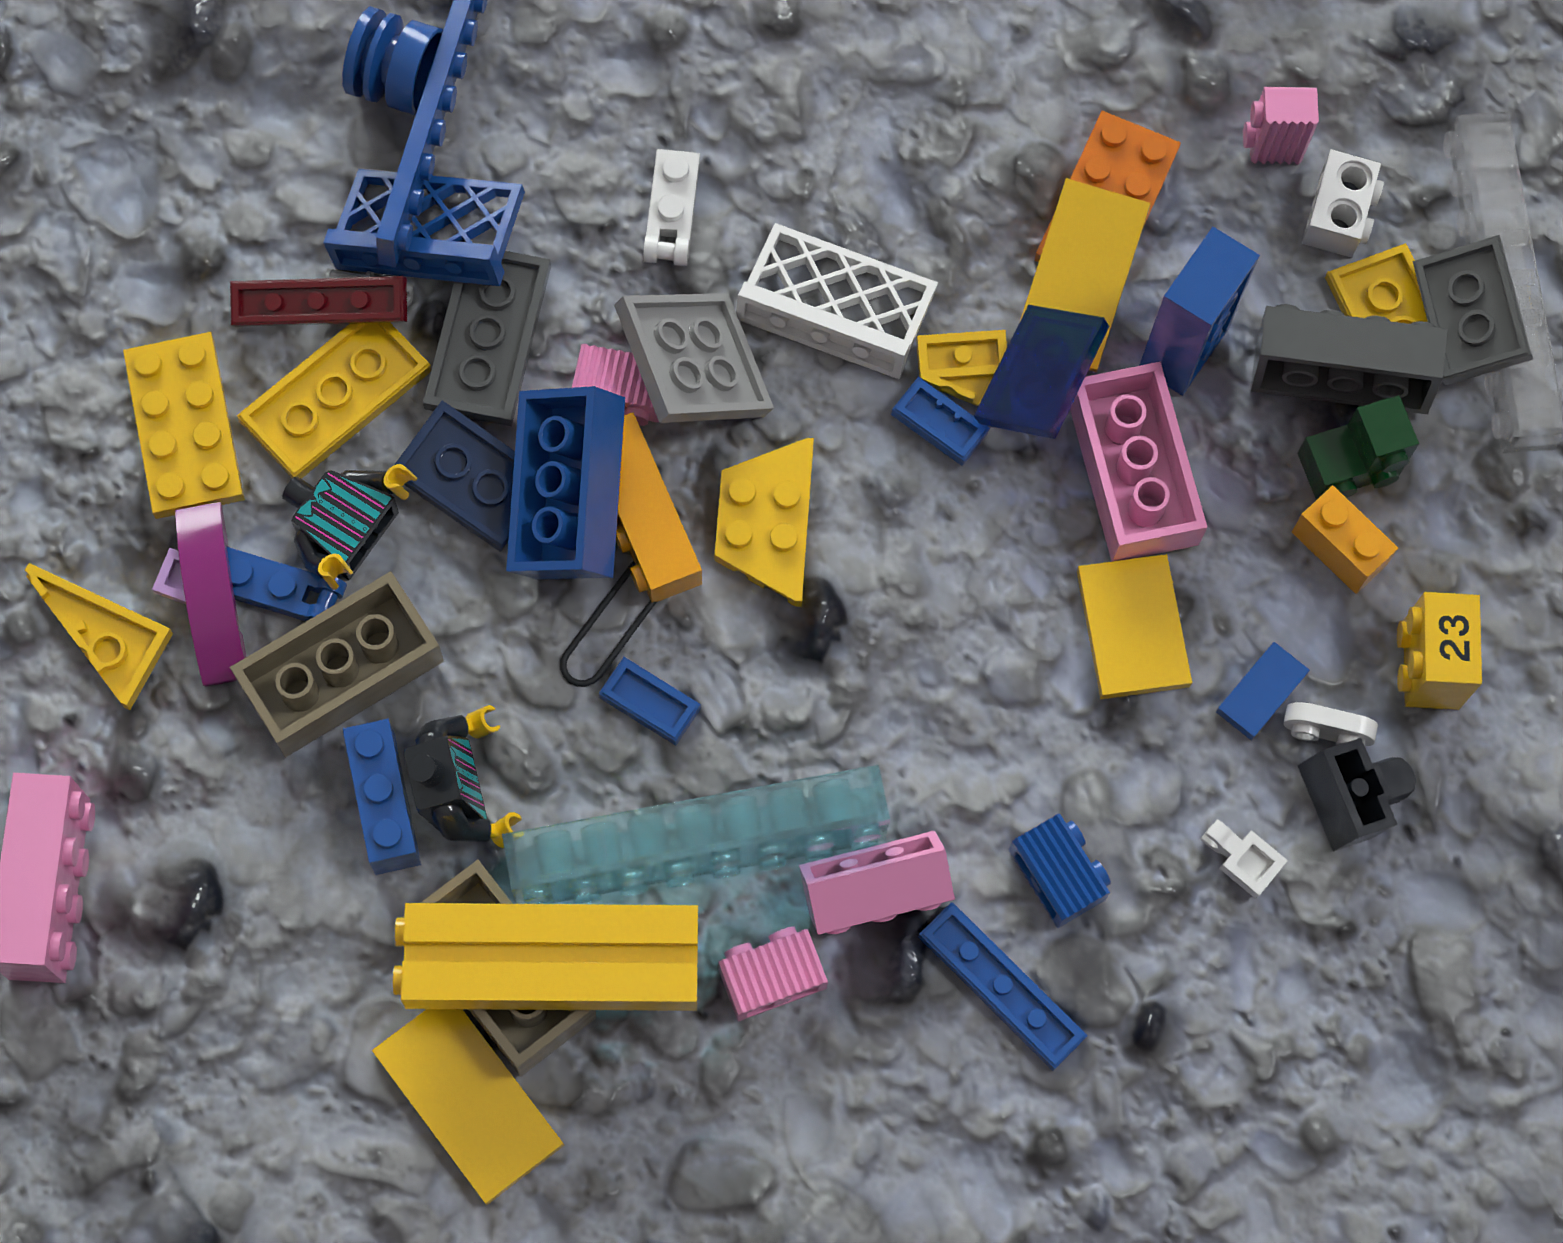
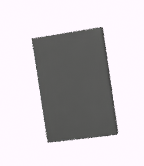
(1477, 302)

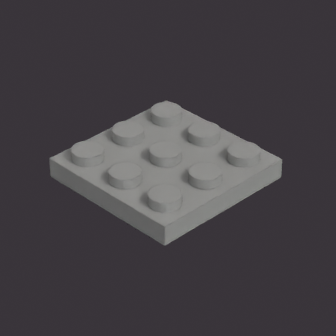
(693, 357)

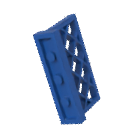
(429, 258)

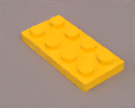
(183, 424)

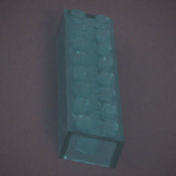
(697, 838)

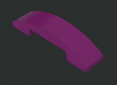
(209, 592)

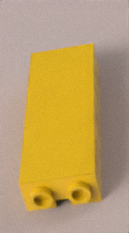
(547, 957)

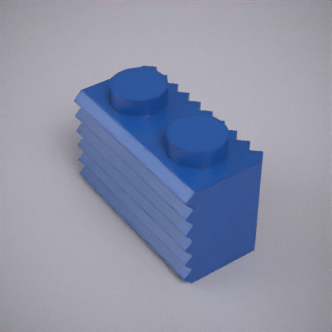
(1060, 869)

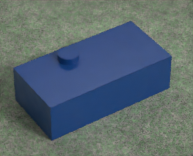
(1199, 308)
(566, 483)

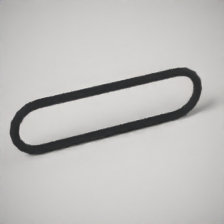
(563, 662)

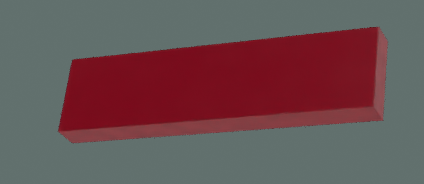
(318, 301)

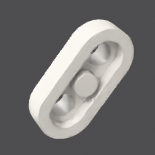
(1314, 721)

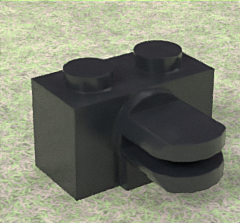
(1355, 793)

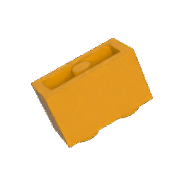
(1344, 539)

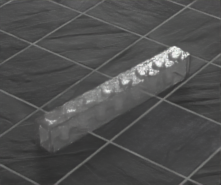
(1493, 204)

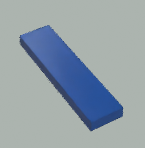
(1002, 986)

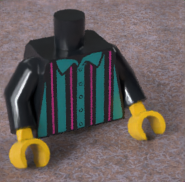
(344, 517)
(447, 781)

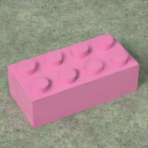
(1137, 463)
(41, 876)

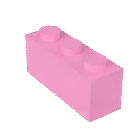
(877, 883)

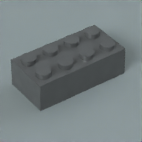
(1348, 358)

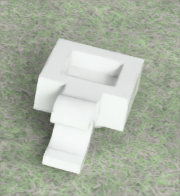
(1249, 861)

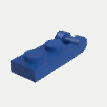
(279, 586)

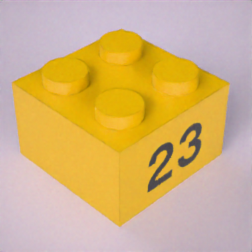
(1440, 651)

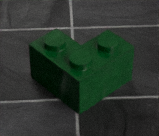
(1362, 453)

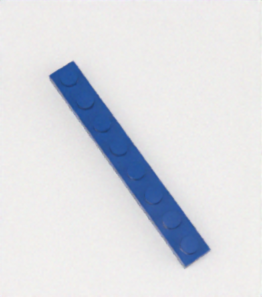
(427, 130)

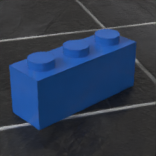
(381, 797)

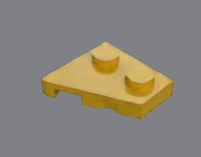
(961, 362)

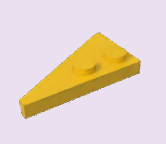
(113, 638)

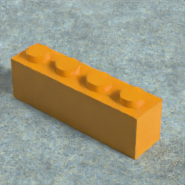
(651, 524)

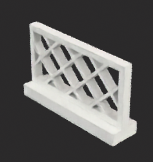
(824, 325)

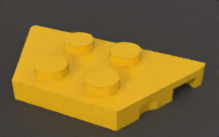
(766, 518)

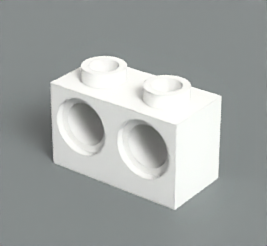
(1338, 202)

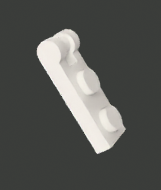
(672, 206)

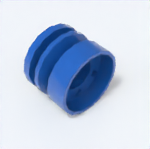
(389, 59)

